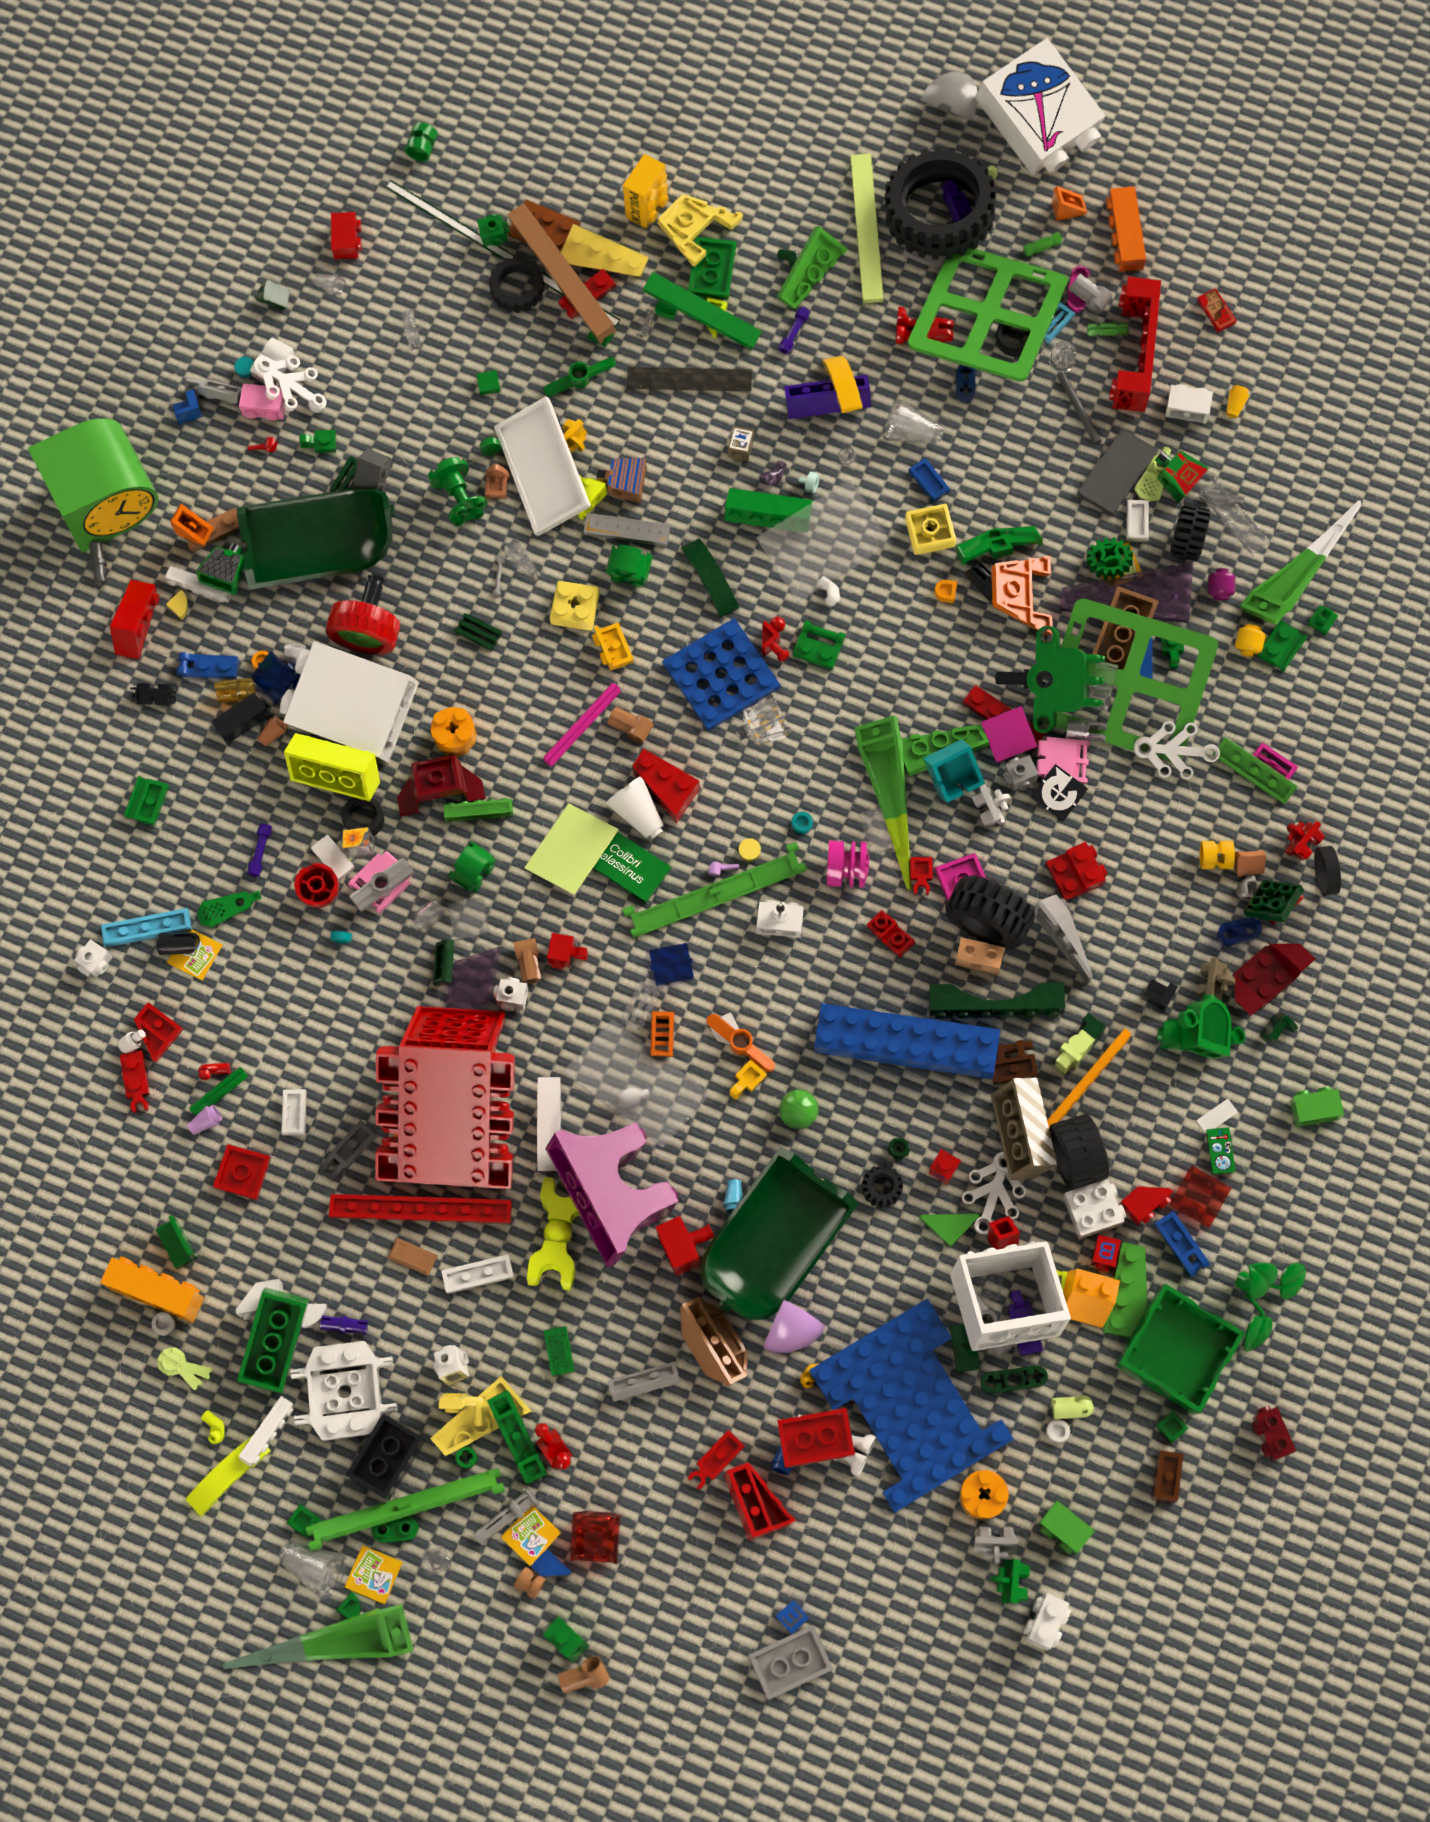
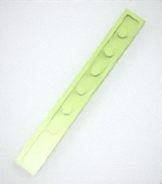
(866, 228)

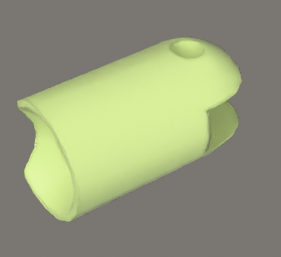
(1072, 1407)

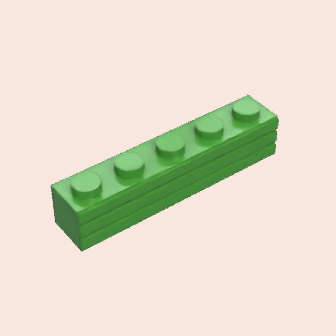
(478, 810)

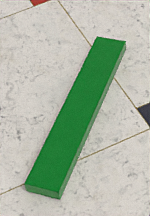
(702, 311)

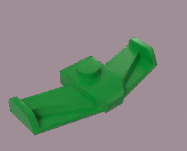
(997, 542)

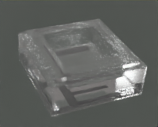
(436, 1560)

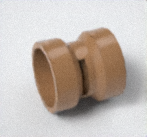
(529, 1583)

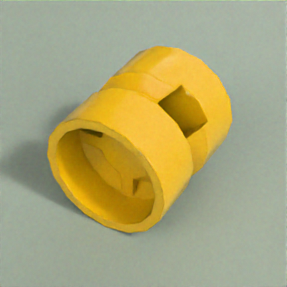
(1209, 855)

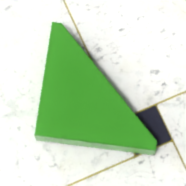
(949, 1226)

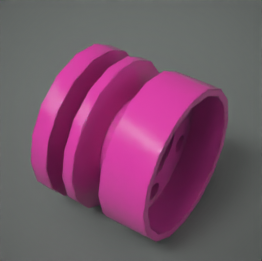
(847, 864)

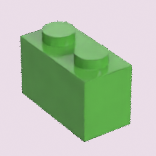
(1316, 1106)
(1065, 1528)

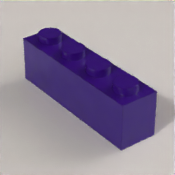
(820, 397)

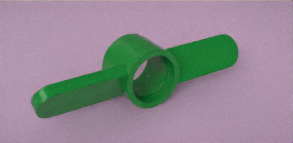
(569, 381)

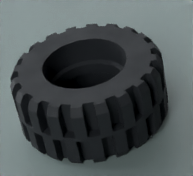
(990, 912)

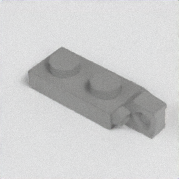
(214, 390)

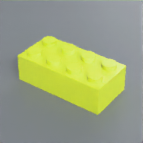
(332, 767)

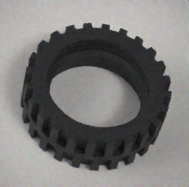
(940, 167)

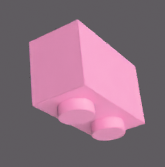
(256, 404)

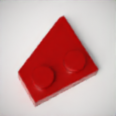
(159, 1030)

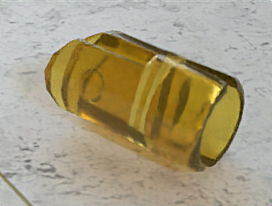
(234, 689)

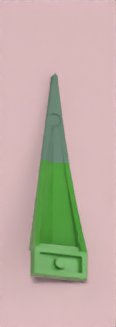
(364, 1636)

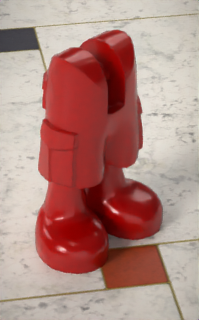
(940, 330)

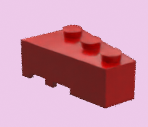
(133, 619)

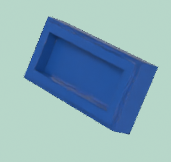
(929, 480)

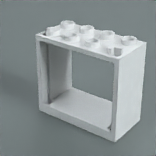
(1018, 1330)

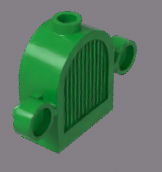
(1208, 1028)

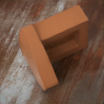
(496, 482)
(1249, 863)

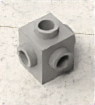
(1020, 773)

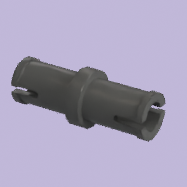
(98, 563)

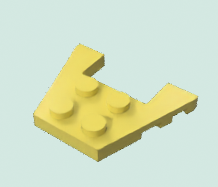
(688, 218)

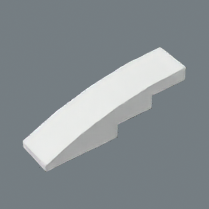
(547, 1118)

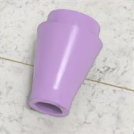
(205, 1119)

